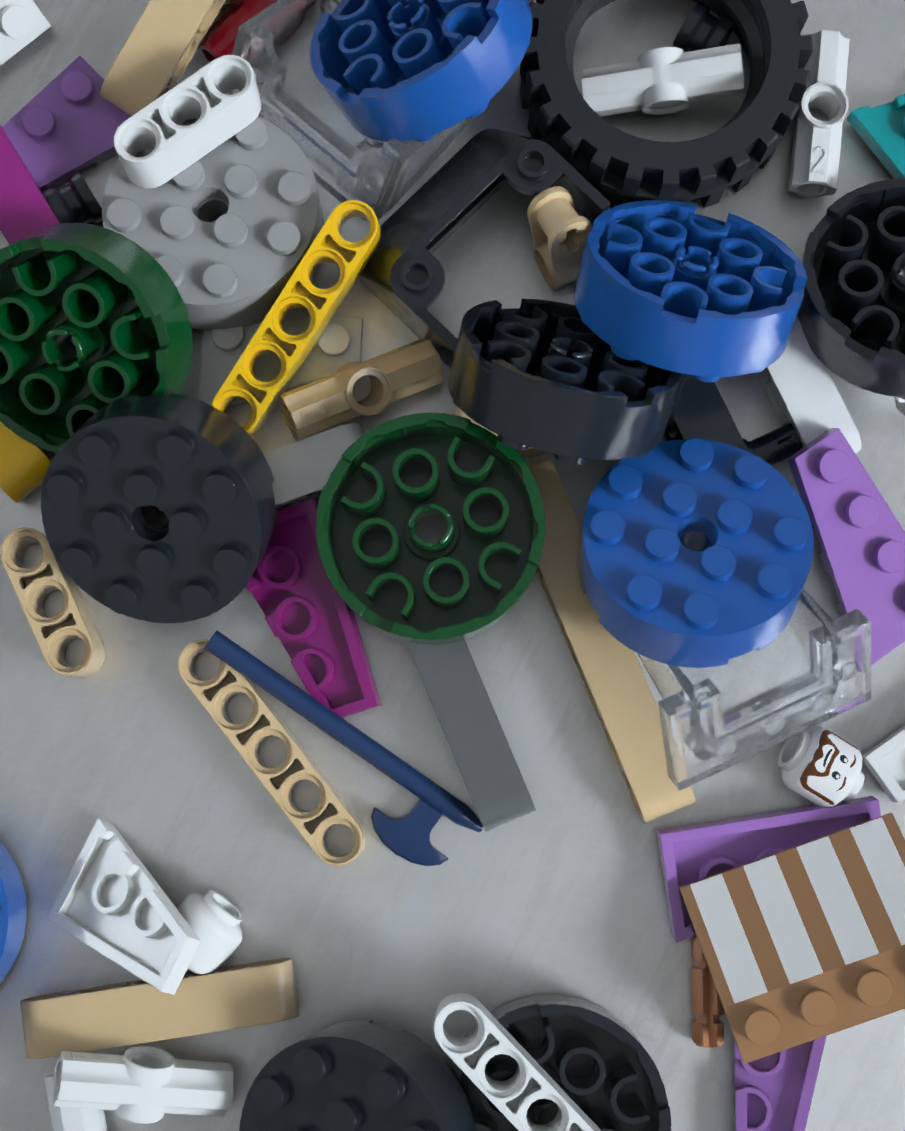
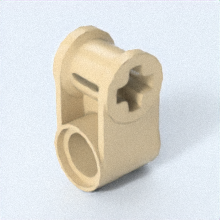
(557, 235)

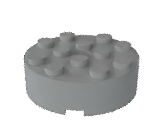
(264, 223)

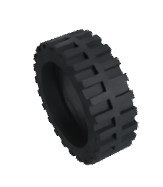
(658, 170)

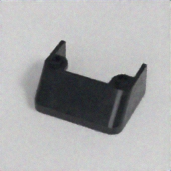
(403, 267)

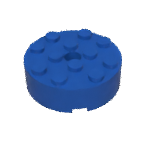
(417, 62)
(688, 289)
(703, 603)

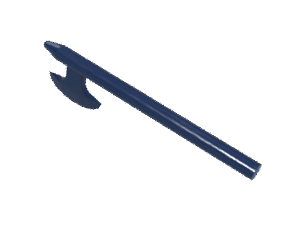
(403, 835)

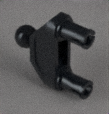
(704, 415)

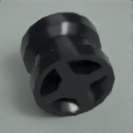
(703, 30)
(74, 202)

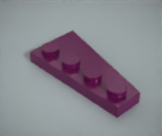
(312, 616)

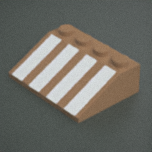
(806, 937)

